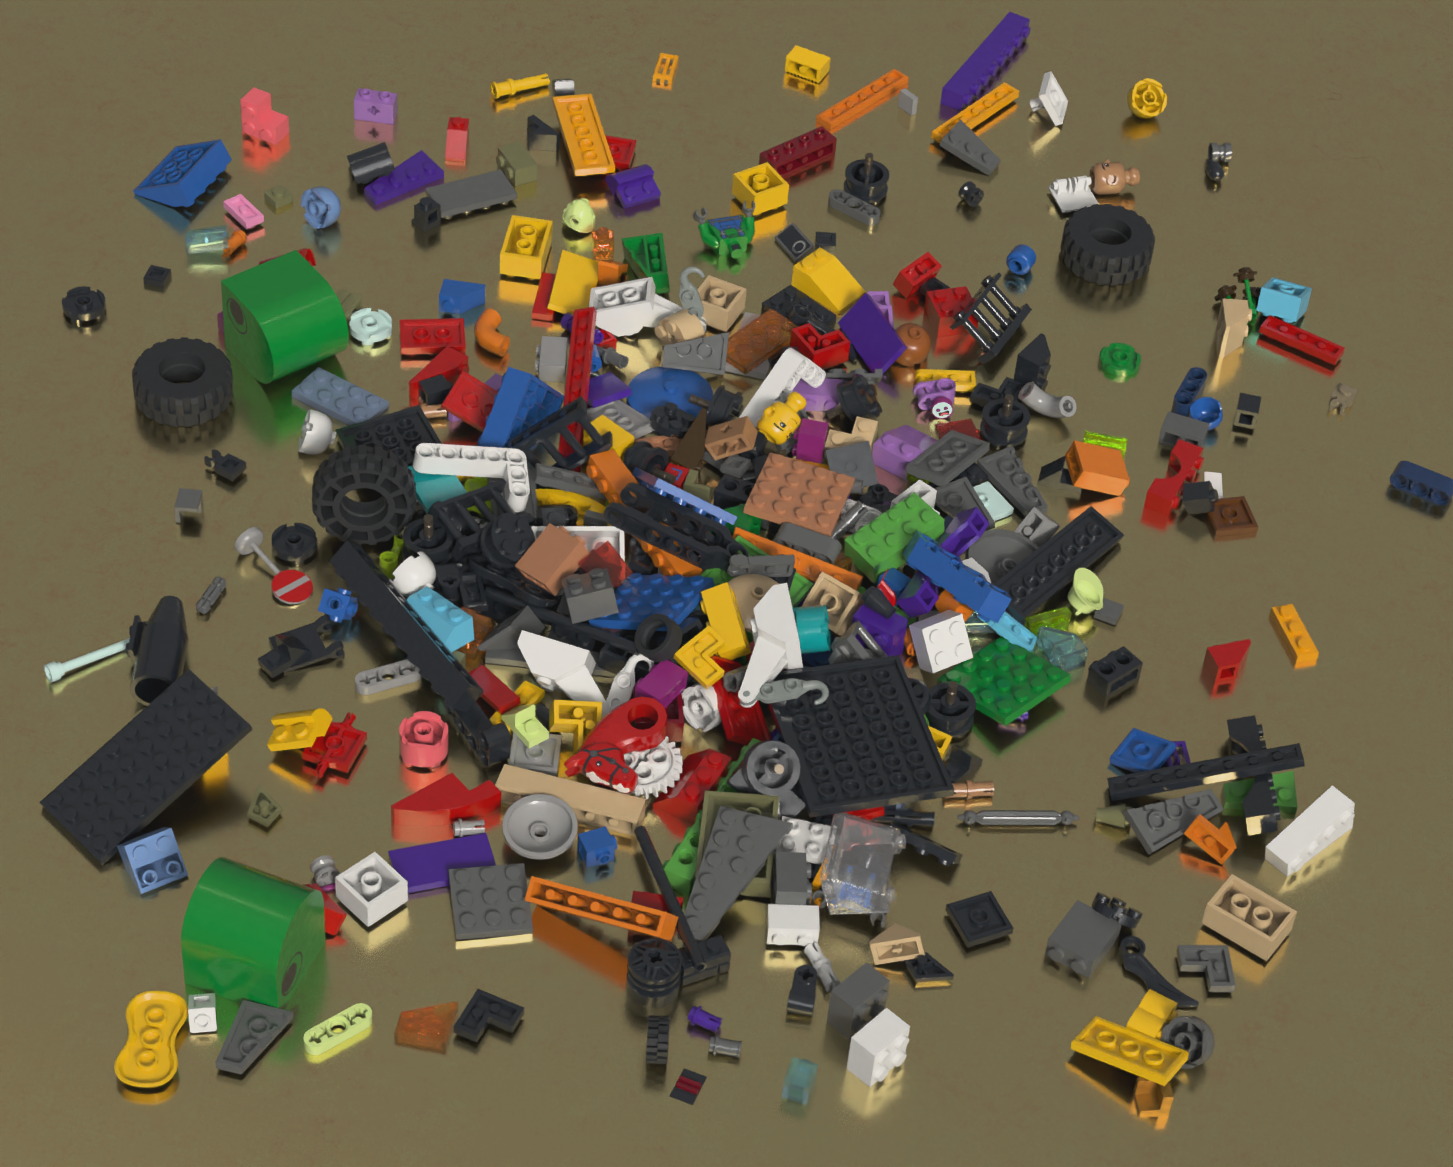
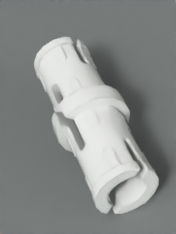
(822, 966)

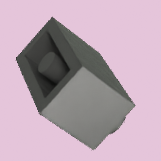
(1183, 428)

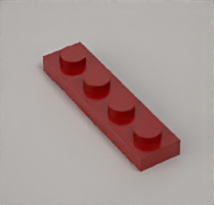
(1302, 340)

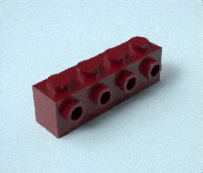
(800, 151)

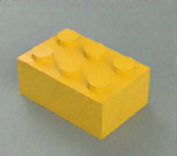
(526, 247)

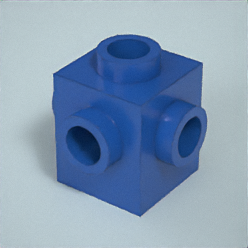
(338, 604)

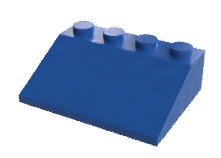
(185, 173)

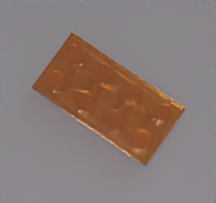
(758, 341)

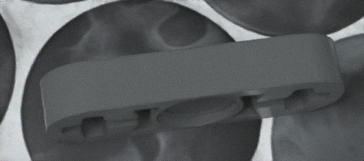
(864, 213)

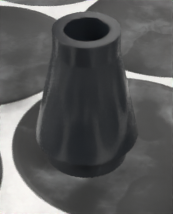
(878, 602)

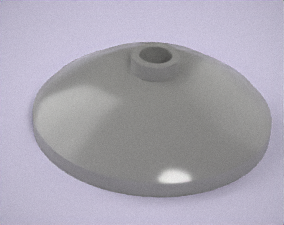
(539, 816)

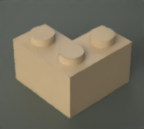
(863, 430)

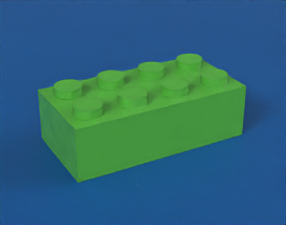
(884, 539)

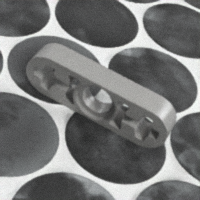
(373, 686)

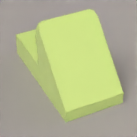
(526, 725)

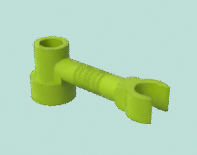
(389, 560)

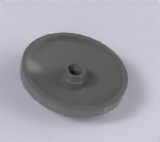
(1000, 551)

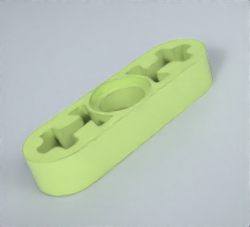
(332, 1039)

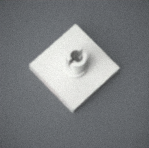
(1051, 98)

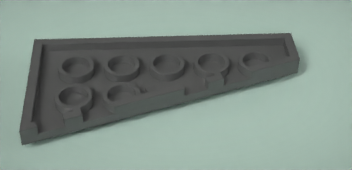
(730, 863)

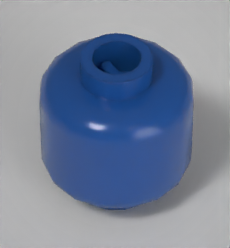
(1021, 259)

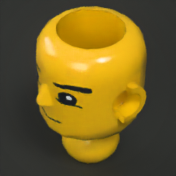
(781, 418)

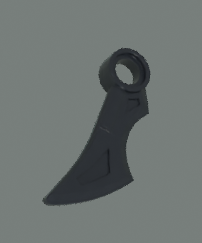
(801, 315)
(1153, 980)

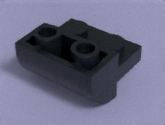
(371, 163)

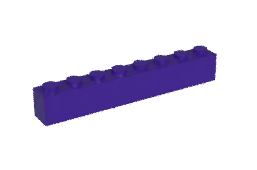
(985, 61)

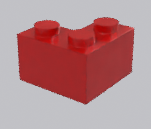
(822, 350)

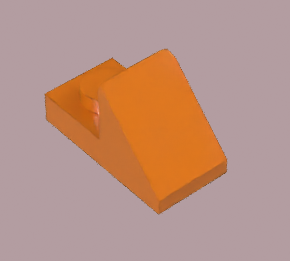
(610, 271)
(1214, 841)

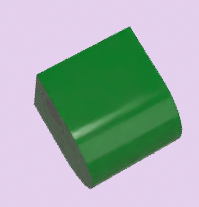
(282, 317)
(250, 934)

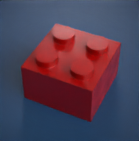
(943, 306)

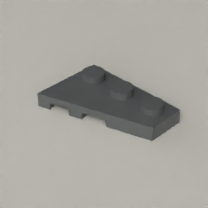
(250, 1034)

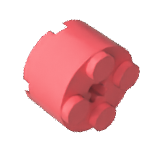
(423, 739)

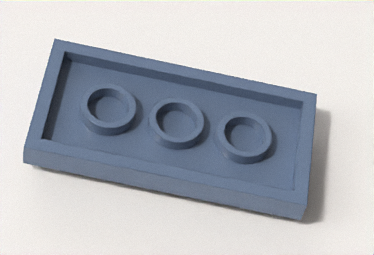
(339, 398)

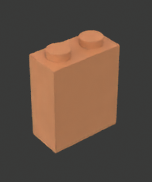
(552, 558)

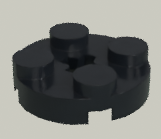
(93, 307)
(671, 420)
(298, 551)
(1116, 909)

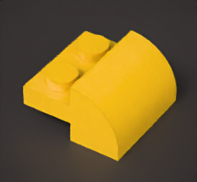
(298, 729)

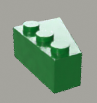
(648, 259)

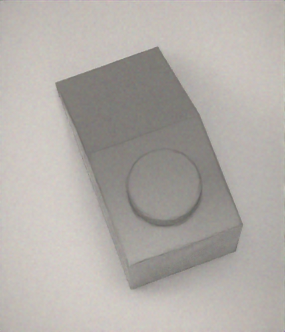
(1037, 527)

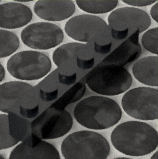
(1258, 804)

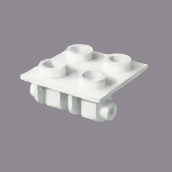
(1072, 193)
(806, 838)

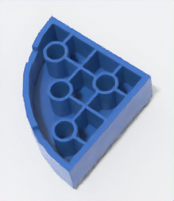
(517, 406)

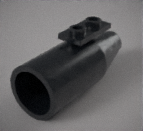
(157, 649)

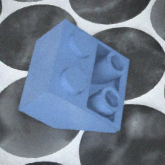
(153, 859)

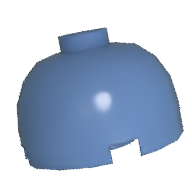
(321, 206)

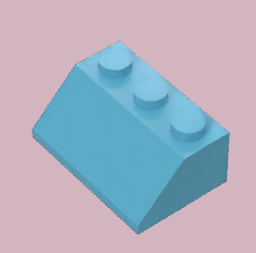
(445, 619)

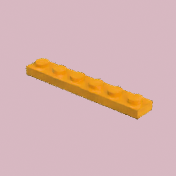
(979, 110)

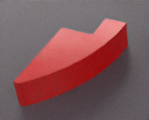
(446, 802)

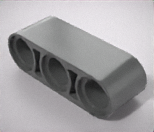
(808, 542)

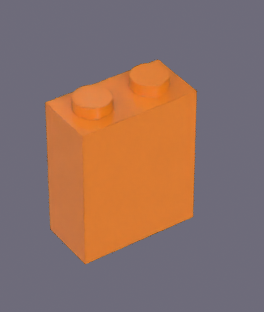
(1097, 468)

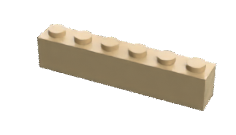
(590, 803)

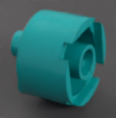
(813, 628)

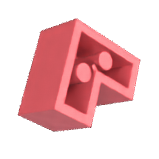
(260, 119)

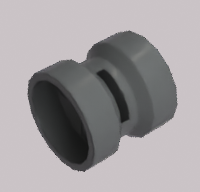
(1220, 152)

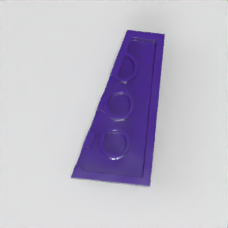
(407, 176)

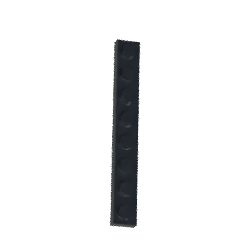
(1205, 772)

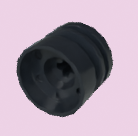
(654, 972)

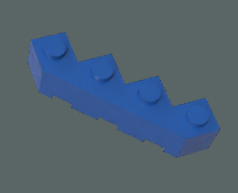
(960, 580)

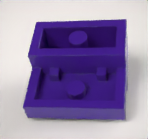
(633, 185)

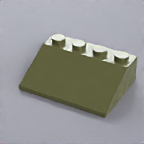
(752, 803)

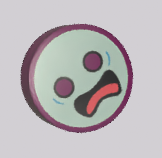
(942, 407)

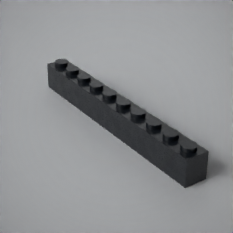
(406, 627)

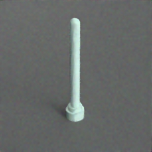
(56, 670)

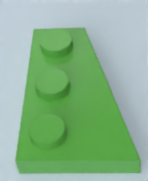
(1284, 785)

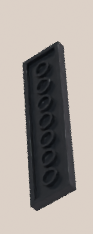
(1055, 562)

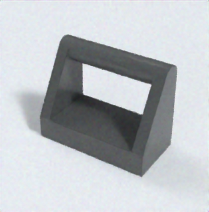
(852, 649)

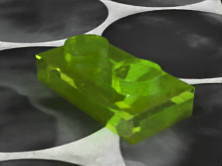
(1054, 619)

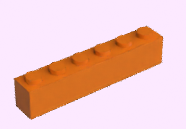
(601, 908)

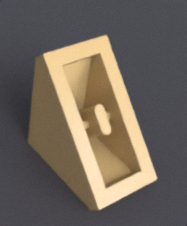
(896, 944)

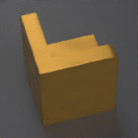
(1152, 1097)

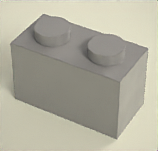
(552, 359)

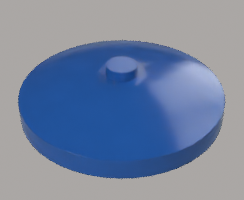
(664, 385)

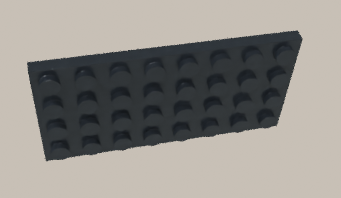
(145, 766)

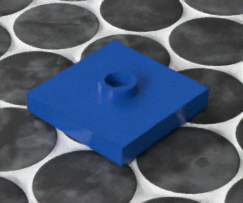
(1142, 752)

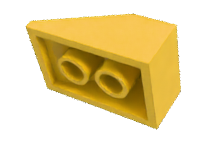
(826, 281)

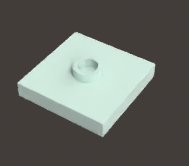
(993, 501)

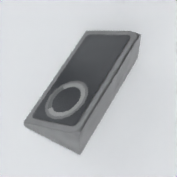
(794, 243)

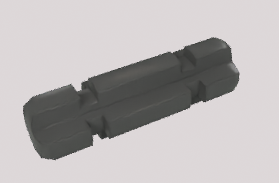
(210, 595)

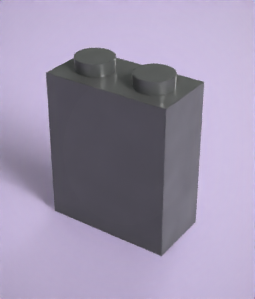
(1082, 939)

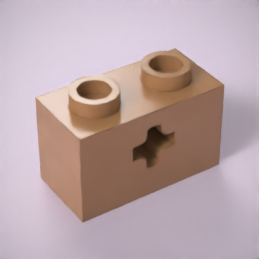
(731, 438)

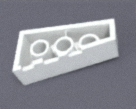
(1311, 832)

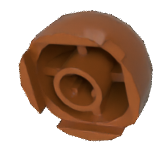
(917, 344)

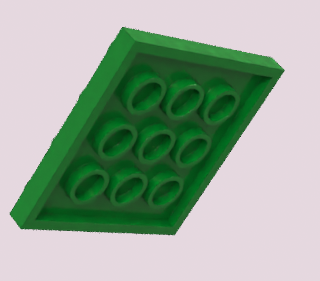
(1007, 680)

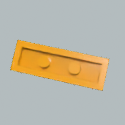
(1294, 633)

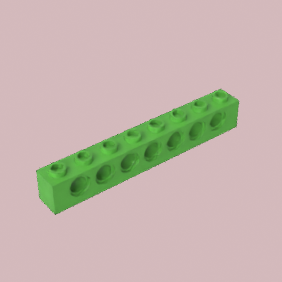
(682, 865)

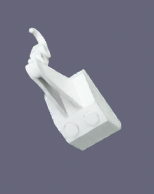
(570, 671)

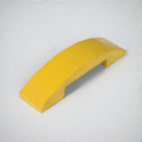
(561, 497)

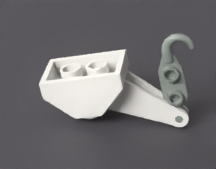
(633, 304)
(775, 648)

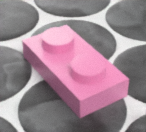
(243, 211)

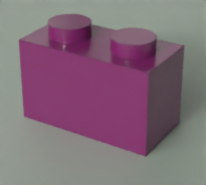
(811, 441)
(662, 683)

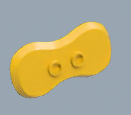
(150, 1052)

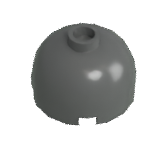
(1192, 1036)

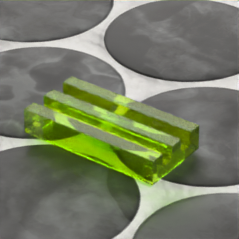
(1106, 441)

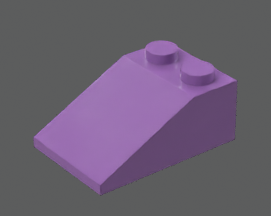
(899, 448)

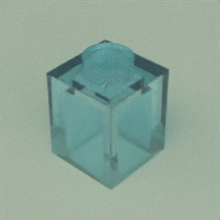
(800, 1080)

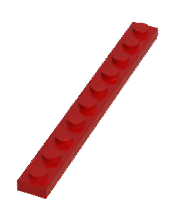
(579, 370)

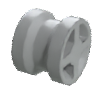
(324, 870)

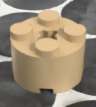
(679, 328)

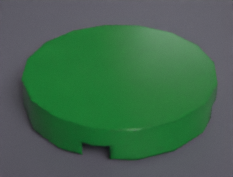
(1119, 359)

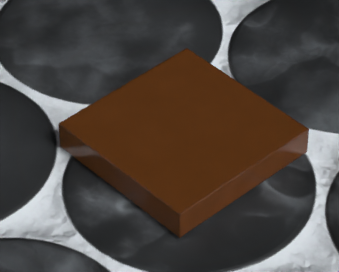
(1231, 517)

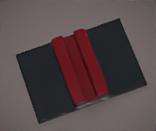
(688, 1086)

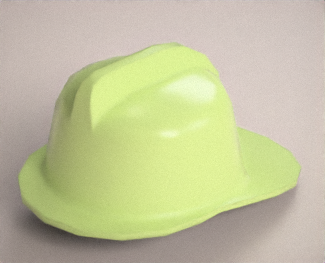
(1085, 592)

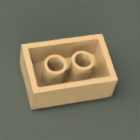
(1249, 917)

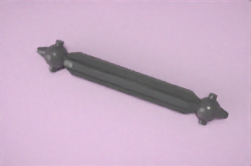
(1017, 817)

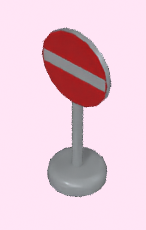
(287, 585)

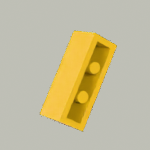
(726, 620)

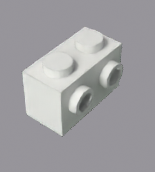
(792, 924)

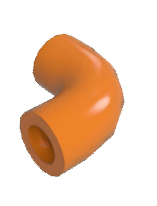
(486, 334)

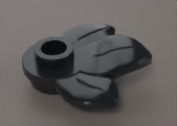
(878, 497)

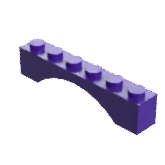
(961, 533)

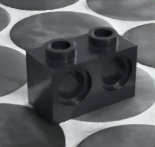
(731, 492)
(1114, 671)

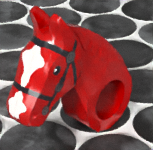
(613, 736)

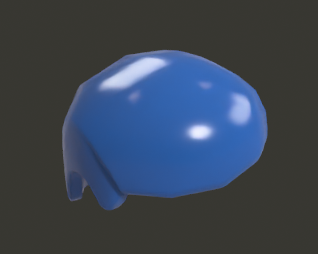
(1207, 410)

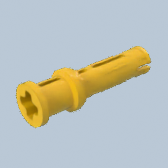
(511, 86)

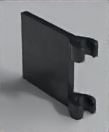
(310, 638)

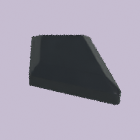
(927, 969)

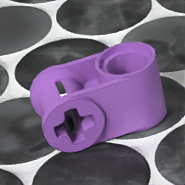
(934, 389)

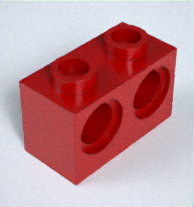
(916, 274)

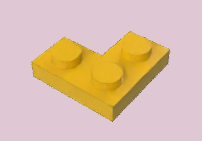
(696, 657)

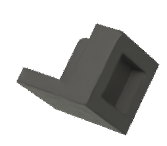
(189, 501)

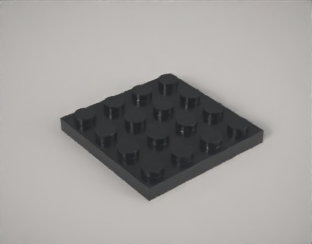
(394, 432)

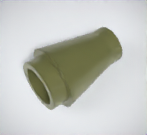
(1113, 815)

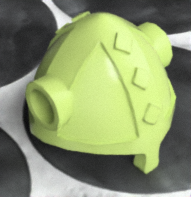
(582, 212)

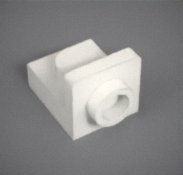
(202, 1012)

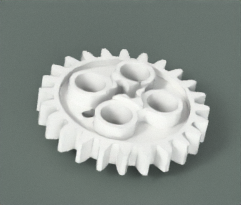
(655, 768)

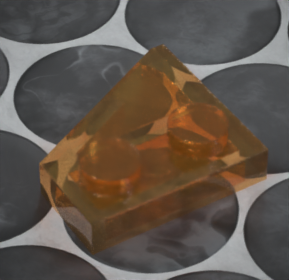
(427, 1025)

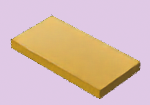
(573, 283)
(1129, 1050)

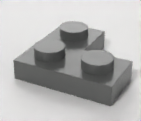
(1213, 961)

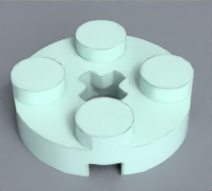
(380, 325)

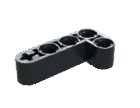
(487, 740)

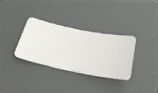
(1216, 481)

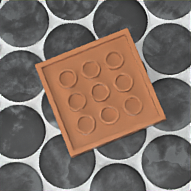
(799, 494)

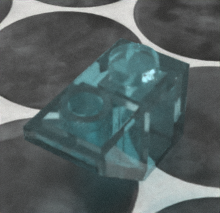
(1062, 648)

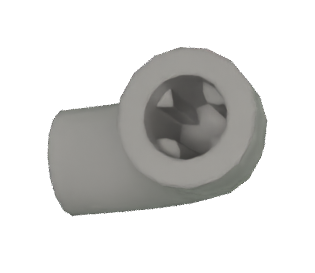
(1046, 403)

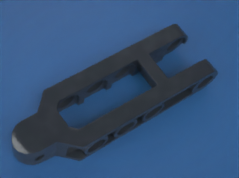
(650, 509)

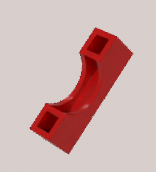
(1165, 493)

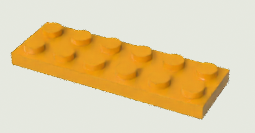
(583, 135)

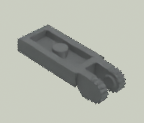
(768, 566)

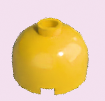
(1146, 98)

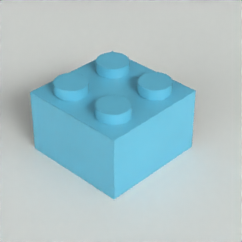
(1283, 299)

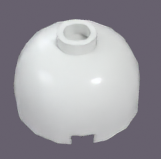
(316, 433)
(414, 574)
(701, 707)

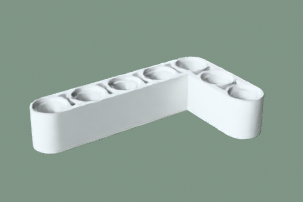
(781, 381)
(478, 462)

